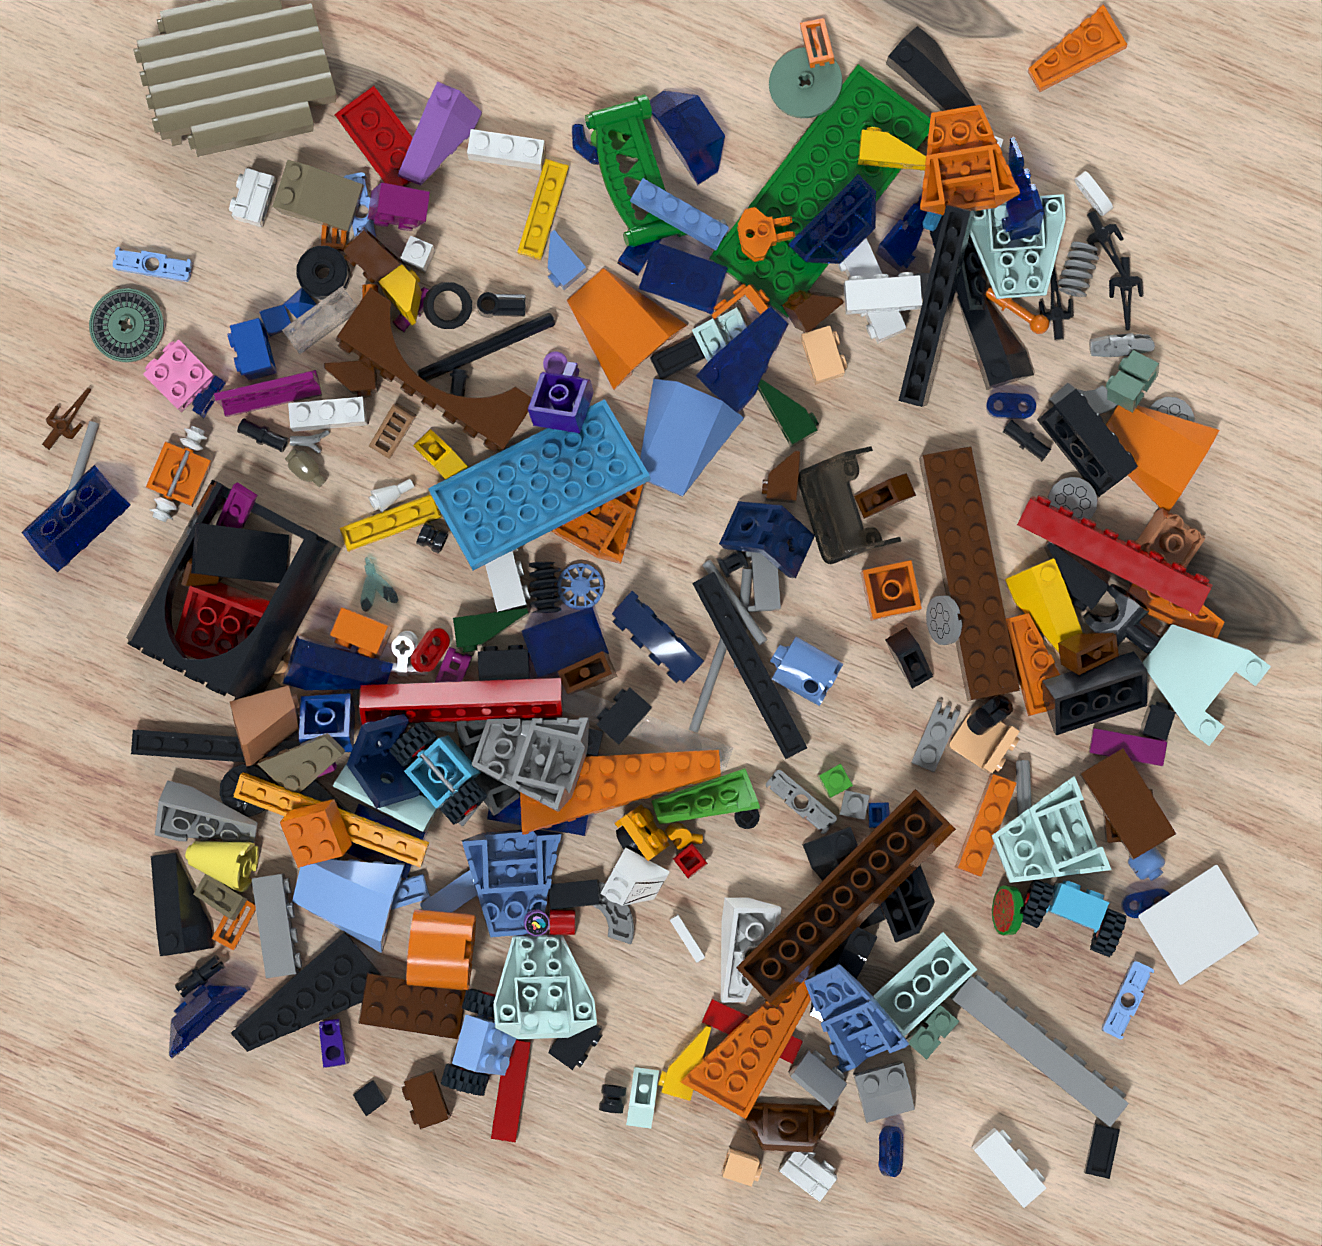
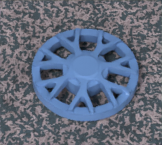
(580, 586)

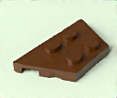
(789, 1125)

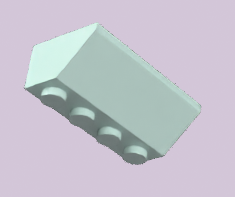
(415, 811)
(924, 983)

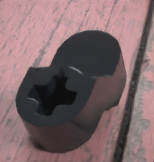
(982, 722)

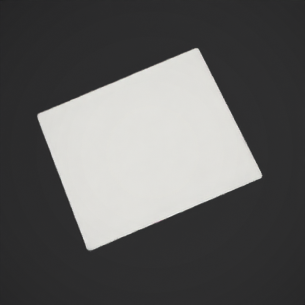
(1198, 924)

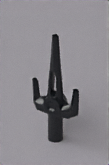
(1102, 235)
(1126, 284)
(1056, 313)

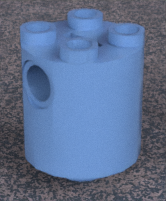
(805, 670)

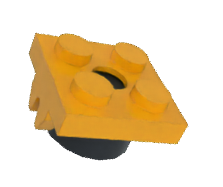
(641, 833)

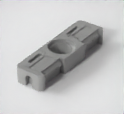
(789, 789)

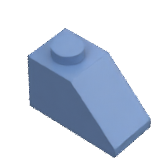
(563, 263)

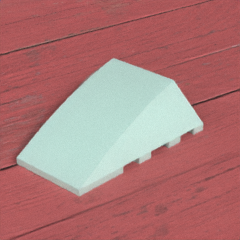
(1050, 839)

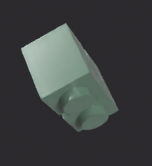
(1135, 375)
(926, 1040)

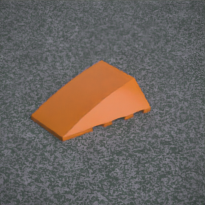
(964, 163)
(621, 324)
(1163, 448)
(604, 529)

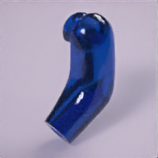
(582, 146)

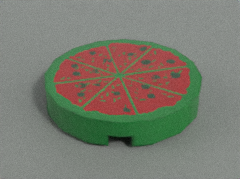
(1006, 910)

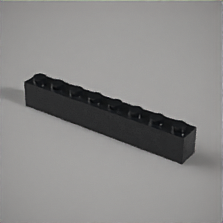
(936, 305)

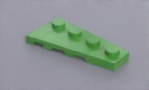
(715, 797)

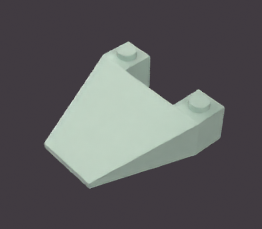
(1193, 671)

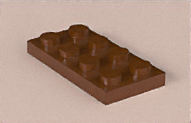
(410, 1008)

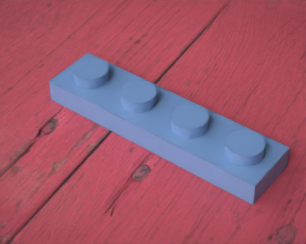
(679, 214)

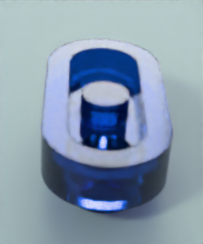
(1010, 405)
(1144, 899)
(890, 1151)

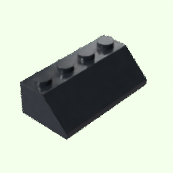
(1087, 442)
(1095, 694)

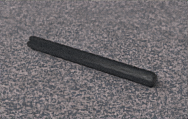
(486, 347)

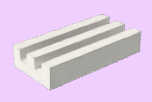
(687, 938)

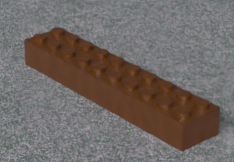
(969, 572)
(845, 898)

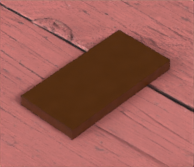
(1128, 804)

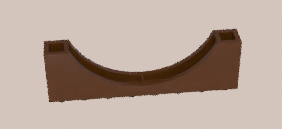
(371, 338)

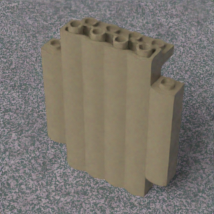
(234, 73)

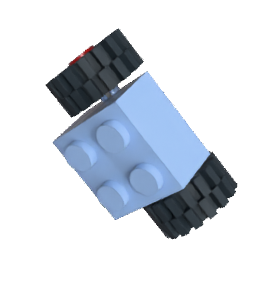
(479, 1047)

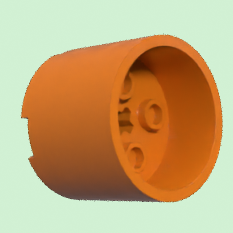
(441, 949)

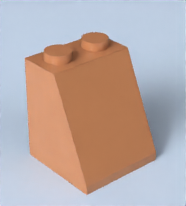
(264, 721)

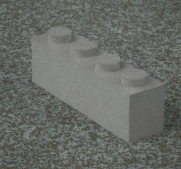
(275, 925)

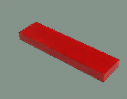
(728, 1019)
(511, 1094)

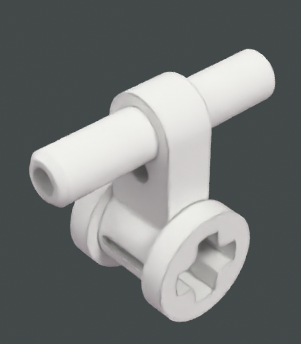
(403, 667)

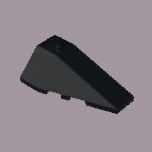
(971, 284)
(995, 347)
(828, 852)
(178, 913)
(850, 955)

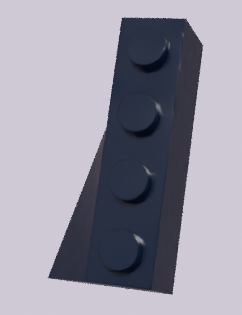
(657, 638)

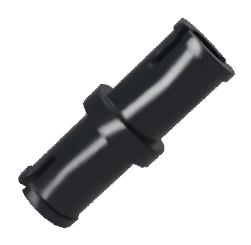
(262, 435)
(1026, 440)
(199, 976)

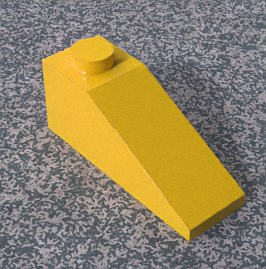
(885, 150)
(682, 1065)

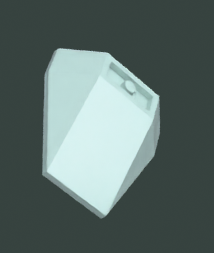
(1019, 265)
(542, 991)

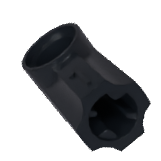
(505, 305)

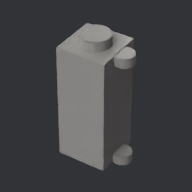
(764, 584)

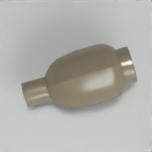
(304, 467)

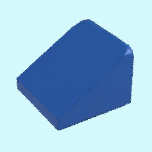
(275, 319)

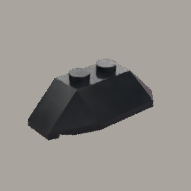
(908, 906)

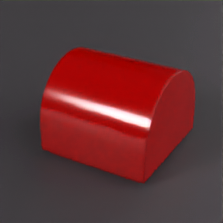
(690, 861)
(562, 922)

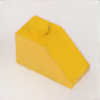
(403, 291)
(439, 455)

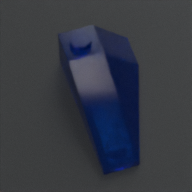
(903, 238)

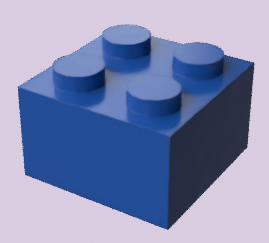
(252, 348)
(329, 715)

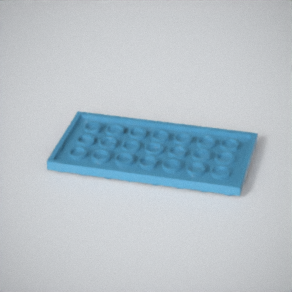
(538, 486)

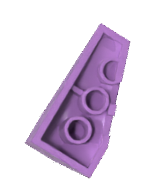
(440, 131)

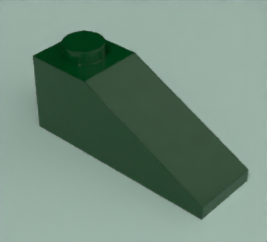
(788, 414)
(481, 628)

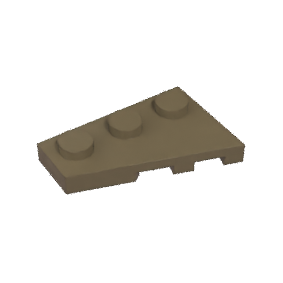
(302, 764)

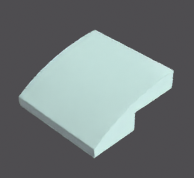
(718, 332)

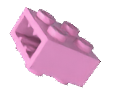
(178, 375)

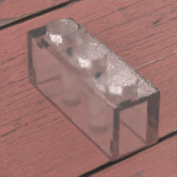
(320, 320)

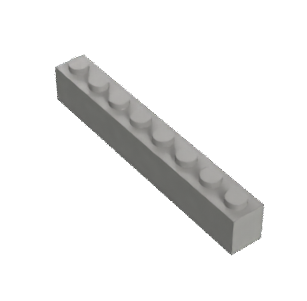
(1039, 1050)

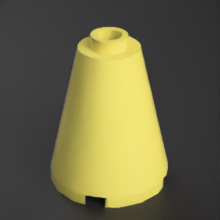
(225, 861)

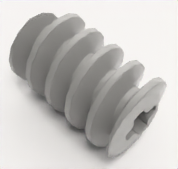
(1077, 269)

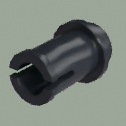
(458, 382)

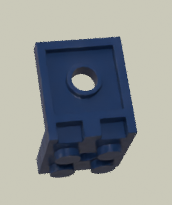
(769, 535)
(372, 761)

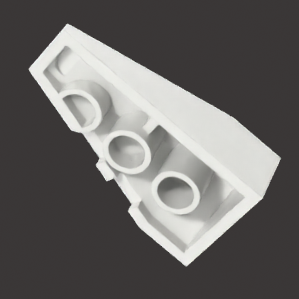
(743, 928)

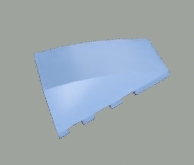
(351, 896)

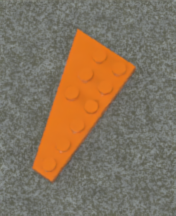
(744, 1060)

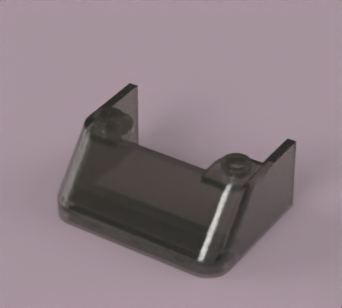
(834, 509)

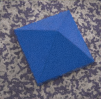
(299, 303)
(878, 813)

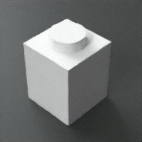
(417, 254)

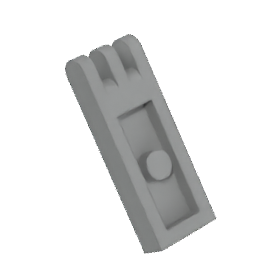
(935, 738)

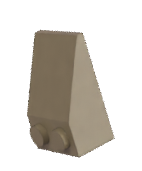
(317, 196)

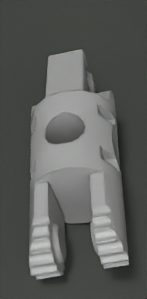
(1121, 345)

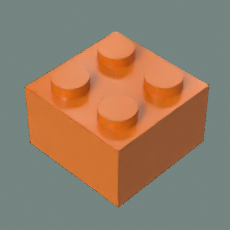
(891, 590)
(361, 632)
(315, 833)

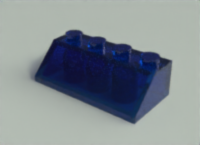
(69, 529)

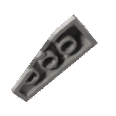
(192, 814)

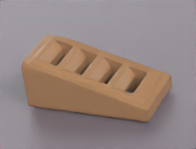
(396, 408)

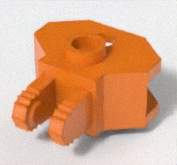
(763, 233)

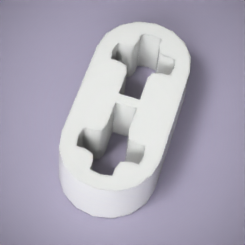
(1093, 193)

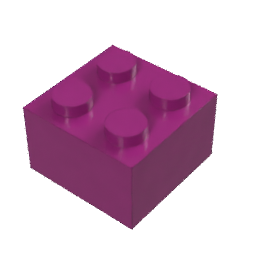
(398, 206)

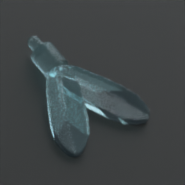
(371, 584)

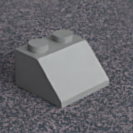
(818, 1078)
(884, 1091)

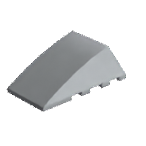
(535, 756)

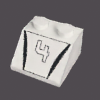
(634, 880)

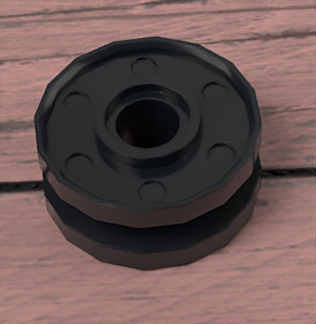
(319, 258)
(229, 784)

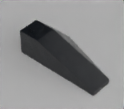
(926, 68)

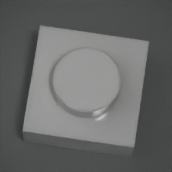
(854, 805)

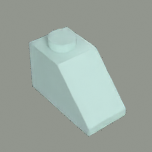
(642, 1097)

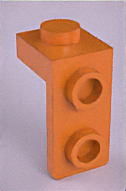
(757, 298)

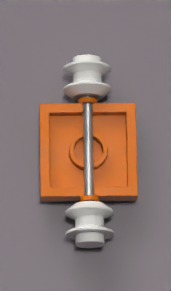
(178, 474)

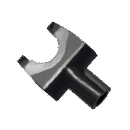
(1125, 620)

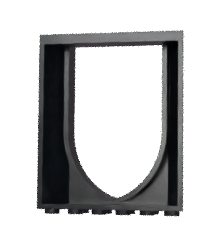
(253, 662)

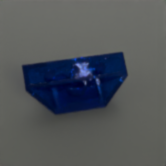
(689, 132)
(839, 225)
(201, 1013)

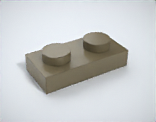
(220, 897)

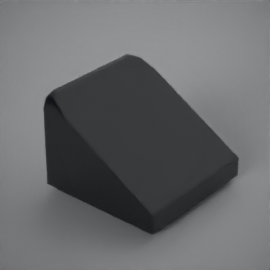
(370, 1098)

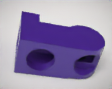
(332, 1043)

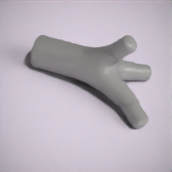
(308, 441)

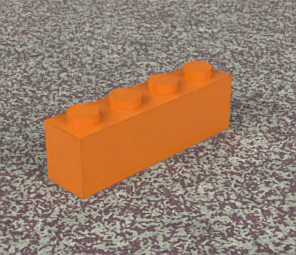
(984, 824)

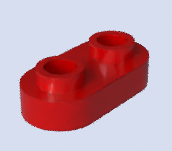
(428, 651)

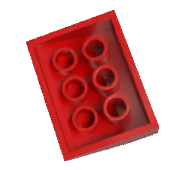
(217, 619)

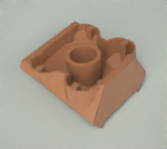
(1170, 538)

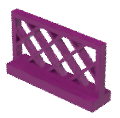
(269, 393)

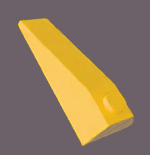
(1047, 601)

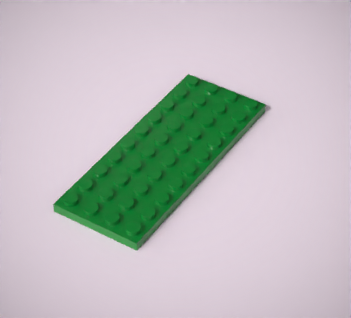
(815, 174)

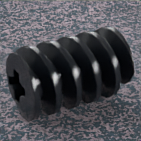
(545, 587)

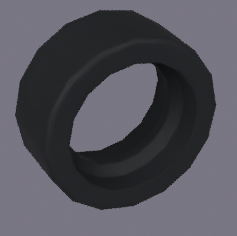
(428, 305)

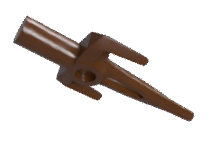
(61, 426)

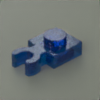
(203, 402)

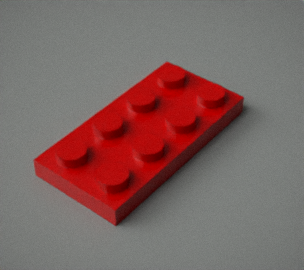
(377, 134)

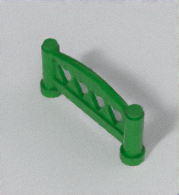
(628, 120)

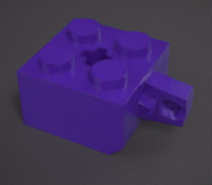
(561, 400)

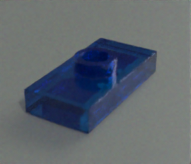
(636, 257)

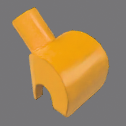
(682, 836)

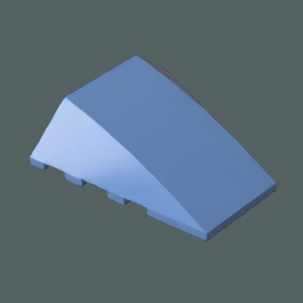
(683, 434)
(511, 875)
(852, 1018)

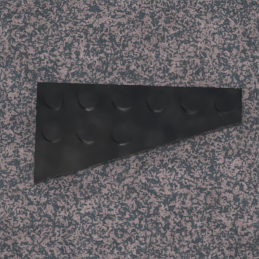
(318, 991)

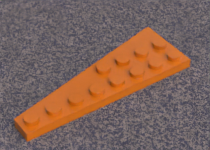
(620, 779)

